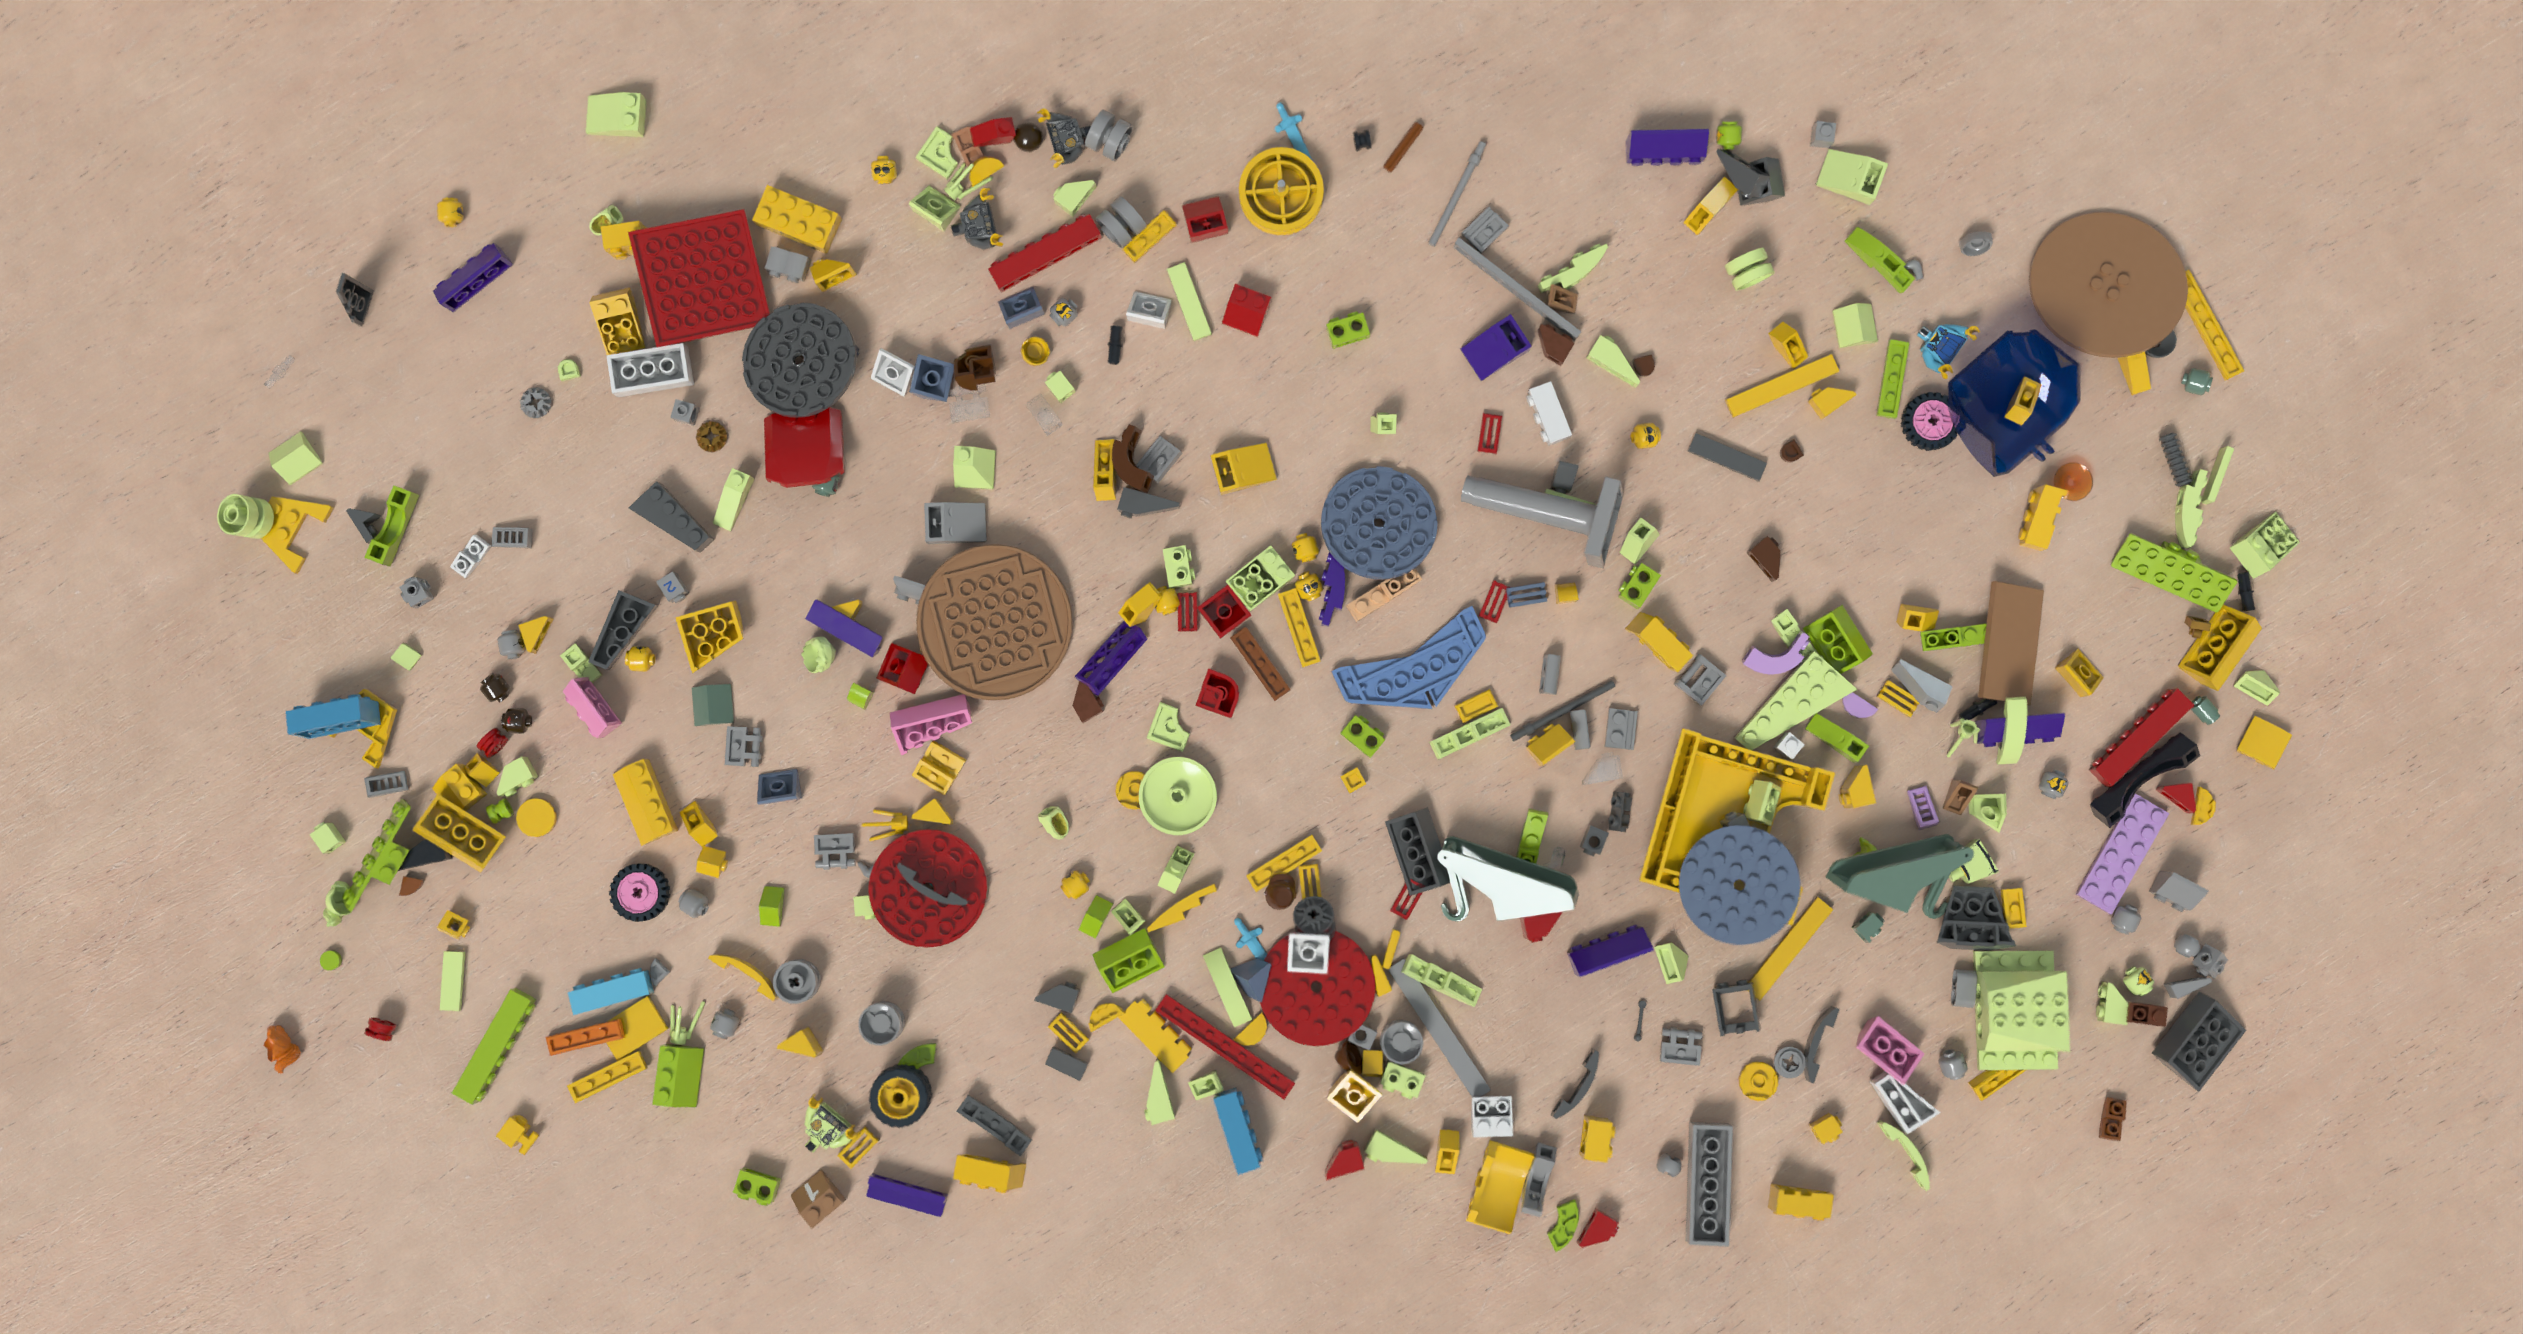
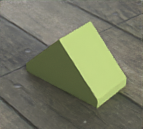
(1128, 916)
(1206, 1085)

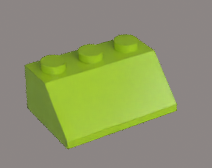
(1838, 640)
(1128, 960)
(678, 1076)

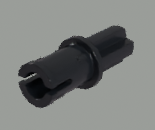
(1115, 345)
(2246, 591)
(1977, 709)

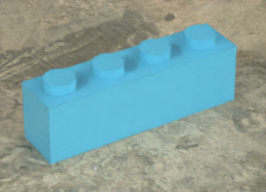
(610, 992)

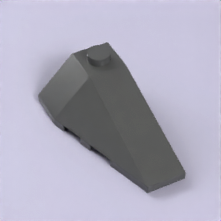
(354, 297)

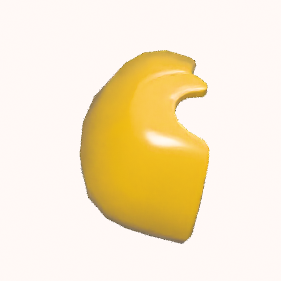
(1035, 351)

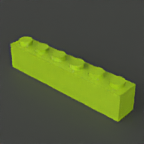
(494, 1045)

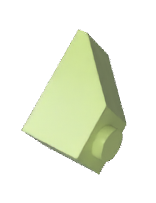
(1073, 195)

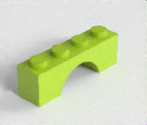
(386, 543)

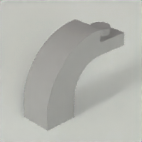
(1537, 1179)

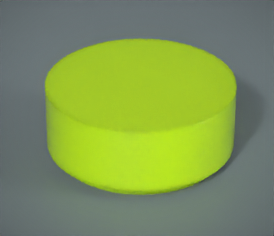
(330, 960)

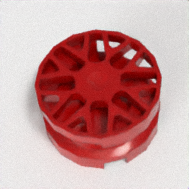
(492, 742)
(380, 1029)

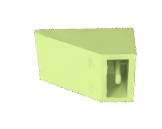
(1852, 175)
(2264, 545)
(1260, 578)

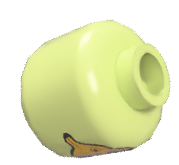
(2138, 981)

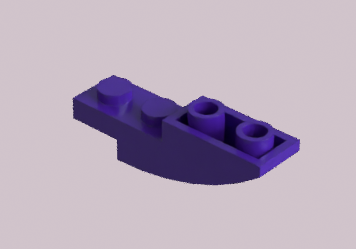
(1334, 579)

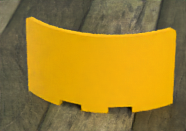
(1499, 1187)

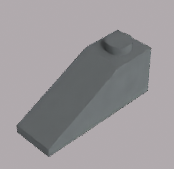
(1743, 174)
(1140, 504)

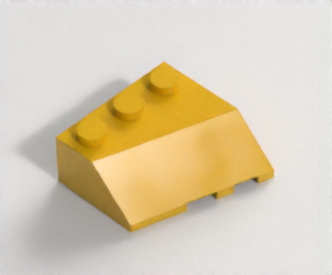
(710, 632)

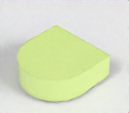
(568, 370)

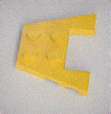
(287, 521)
(378, 734)

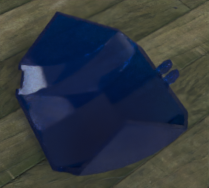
(1986, 386)

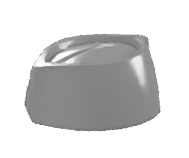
(1976, 243)

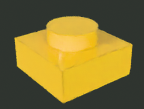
(1353, 780)

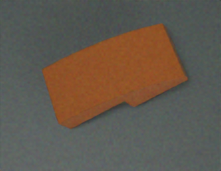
(2111, 1119)

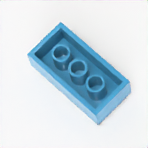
(332, 717)
(1237, 1131)

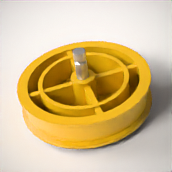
(1281, 191)

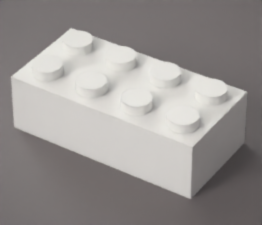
(650, 370)

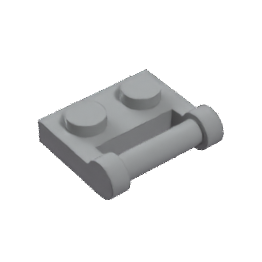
(1705, 684)

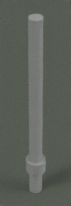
(1474, 161)

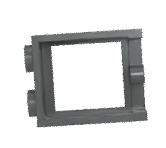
(1741, 985)

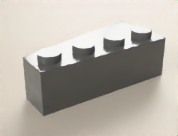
(668, 514)
(621, 626)

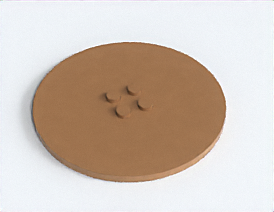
(2108, 285)
(994, 622)

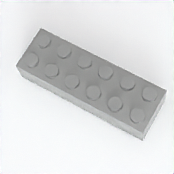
(1709, 1184)

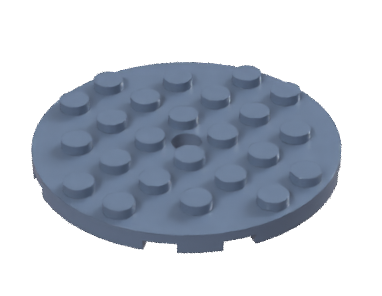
(1375, 550)
(1769, 889)

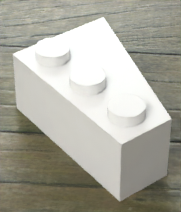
(1903, 1103)

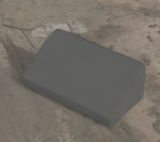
(1066, 1063)

